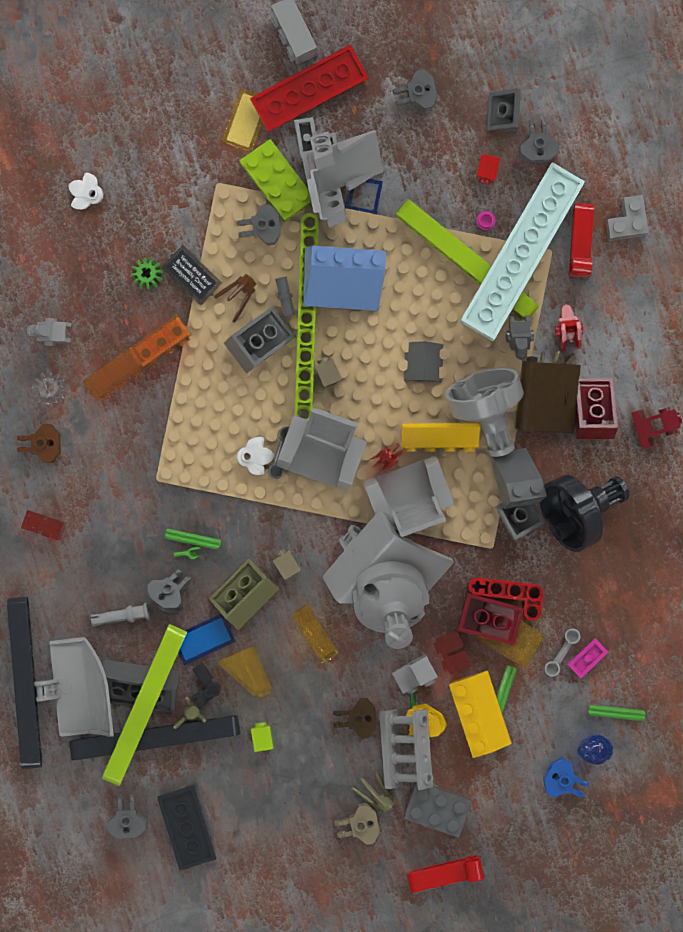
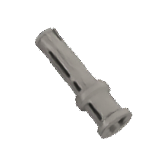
(129, 614)

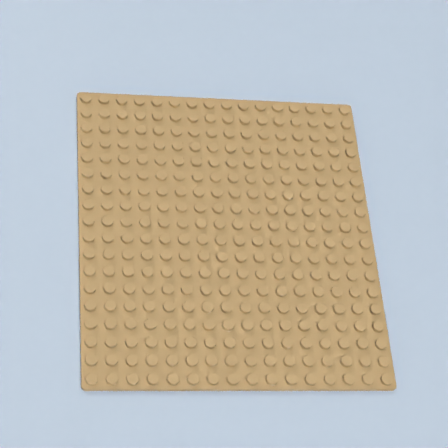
(420, 300)

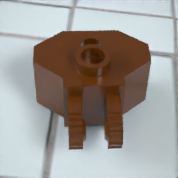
(41, 443)

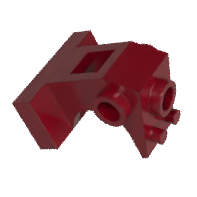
(670, 419)

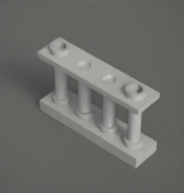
(391, 749)

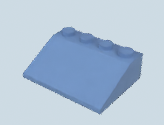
(343, 277)

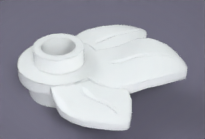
(82, 191)
(258, 456)

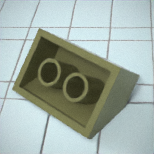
(243, 594)

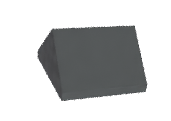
(503, 111)
(423, 362)
(520, 519)

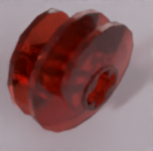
(388, 457)

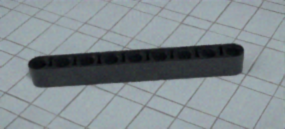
(24, 681)
(158, 737)

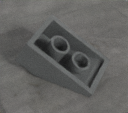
(259, 339)
(518, 479)

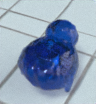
(590, 747)

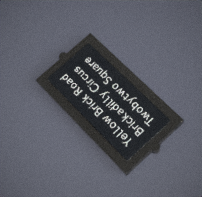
(191, 275)

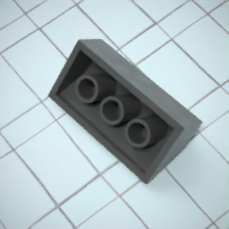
(126, 682)

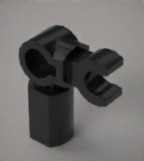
(212, 687)

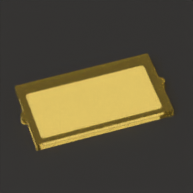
(243, 123)

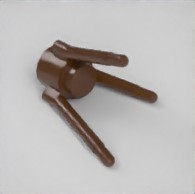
(244, 284)

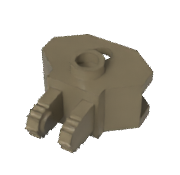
(359, 825)

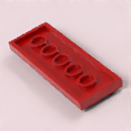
(309, 88)

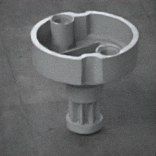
(486, 400)
(391, 600)

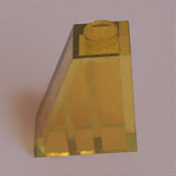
(315, 633)
(248, 671)

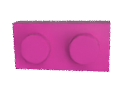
(587, 658)

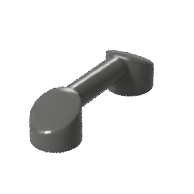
(274, 471)

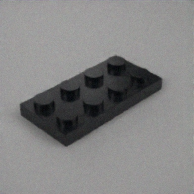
(186, 827)

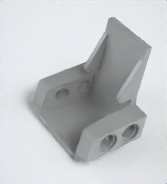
(339, 165)
(322, 449)
(411, 495)

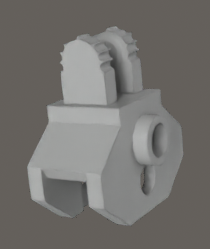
(50, 332)

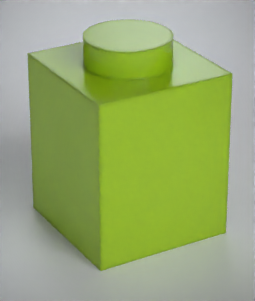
(262, 737)

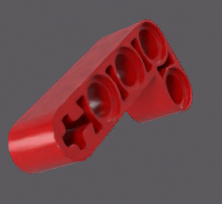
(581, 241)
(505, 593)
(445, 874)

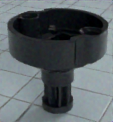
(576, 511)

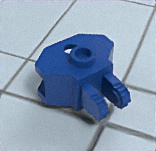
(564, 780)

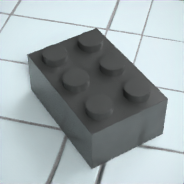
(438, 809)

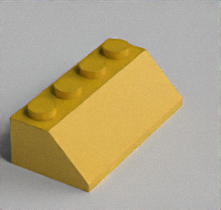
(440, 436)
(480, 714)

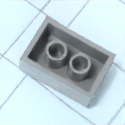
(293, 31)

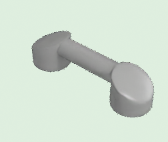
(572, 637)

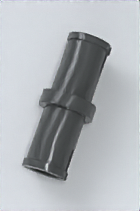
(285, 296)

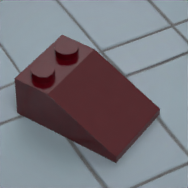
(596, 409)
(490, 619)

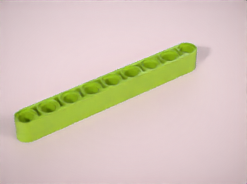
(456, 251)
(144, 705)

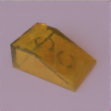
(525, 646)

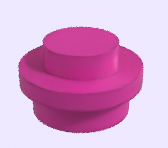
(485, 220)

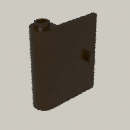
(544, 396)

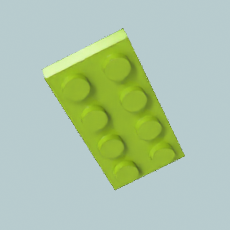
(276, 180)

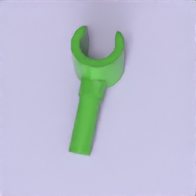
(191, 553)

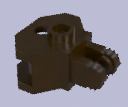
(357, 718)

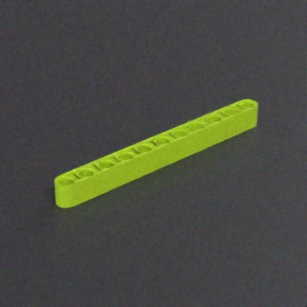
(305, 328)

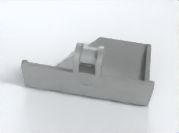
(379, 544)
(78, 688)

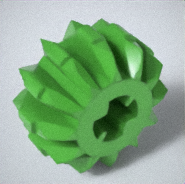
(140, 273)

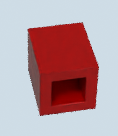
(487, 169)

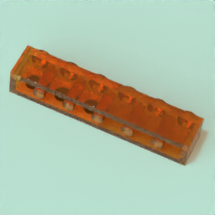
(138, 357)

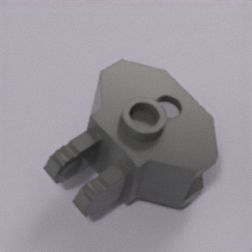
(416, 91)
(538, 143)
(261, 228)
(519, 336)
(167, 594)
(127, 818)

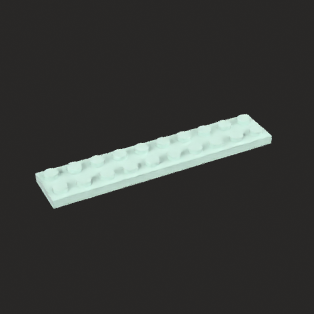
(522, 252)

